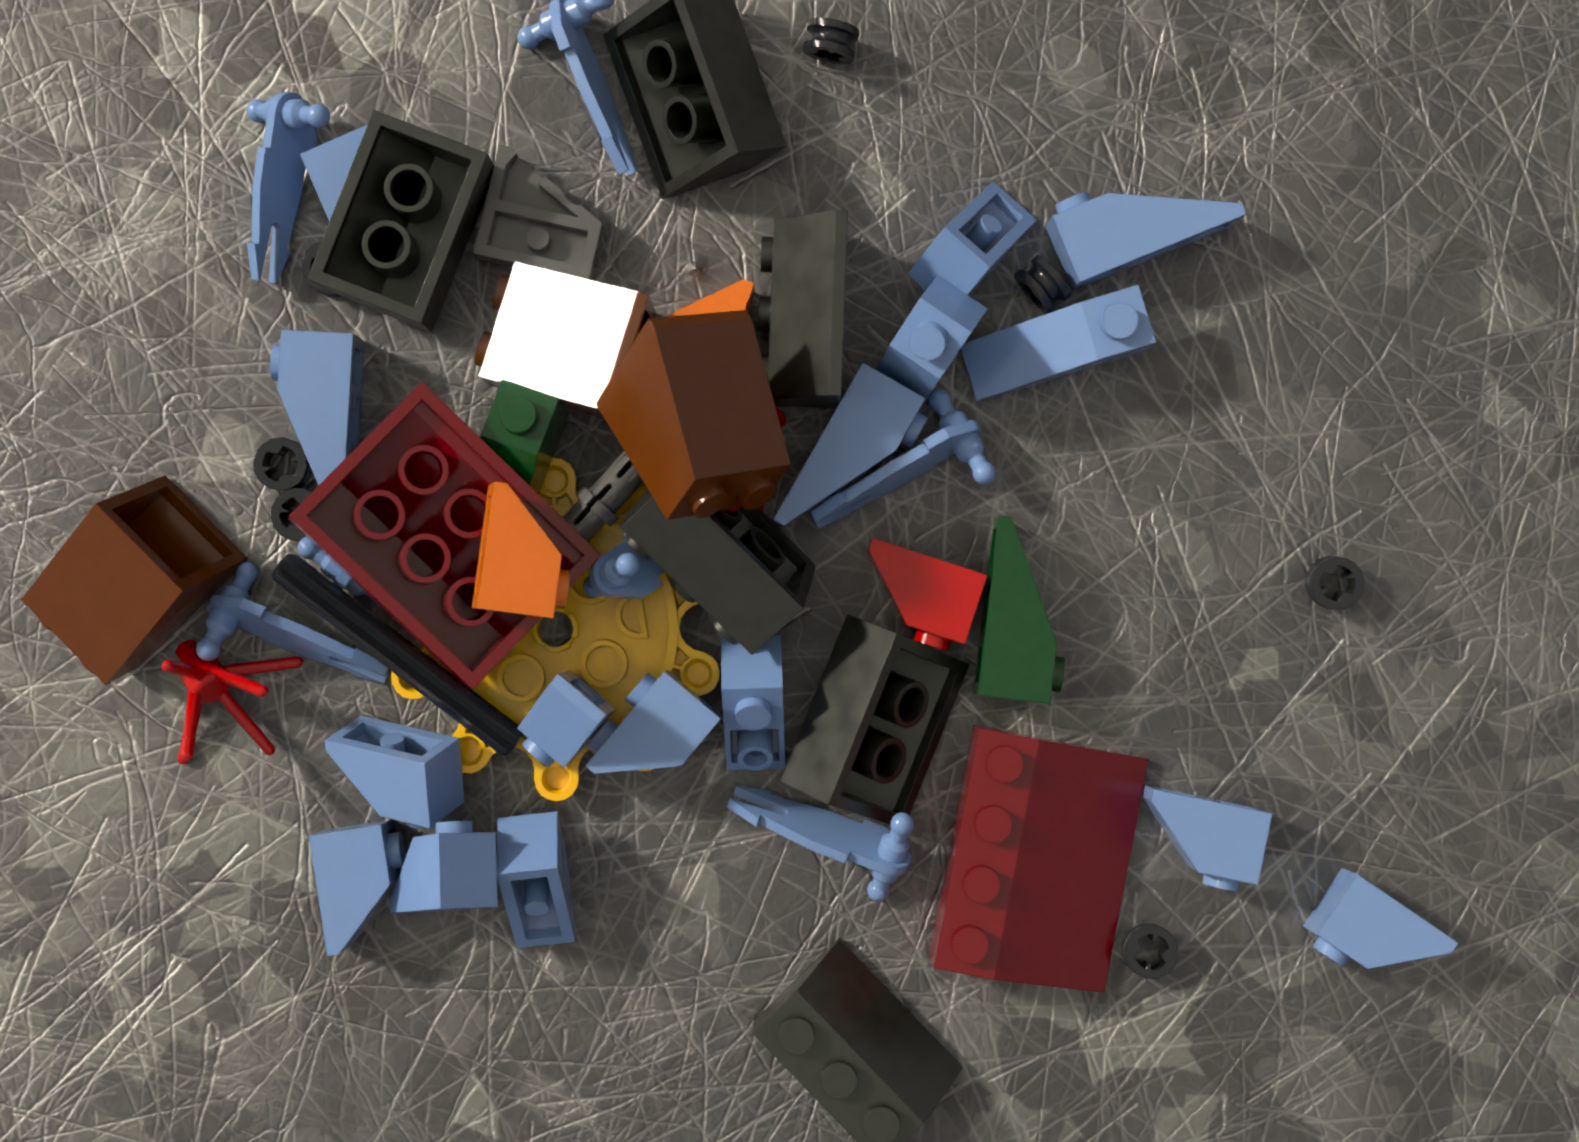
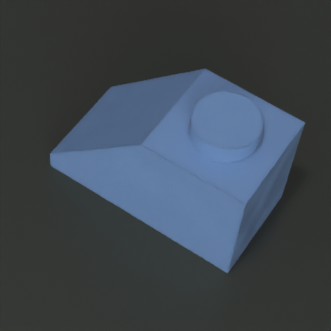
(974, 241)
(931, 337)
(564, 719)
(401, 769)
(1213, 835)
(448, 871)
(354, 876)
(535, 879)
(1371, 927)

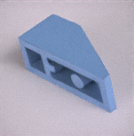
(1124, 230)
(1058, 343)
(321, 392)
(860, 435)

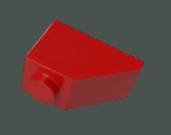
(928, 593)

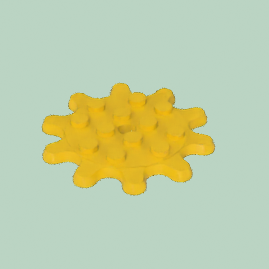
(609, 650)

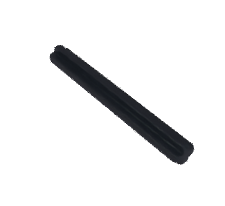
(397, 654)

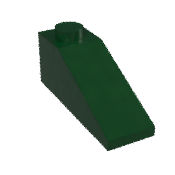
(525, 430)
(1015, 636)

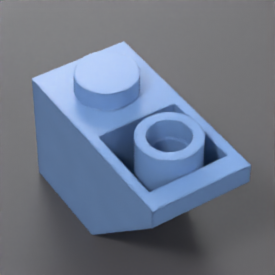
(753, 706)
(657, 732)

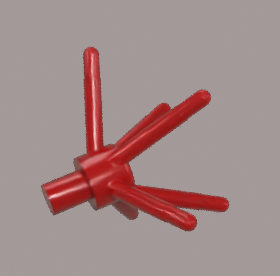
(211, 681)

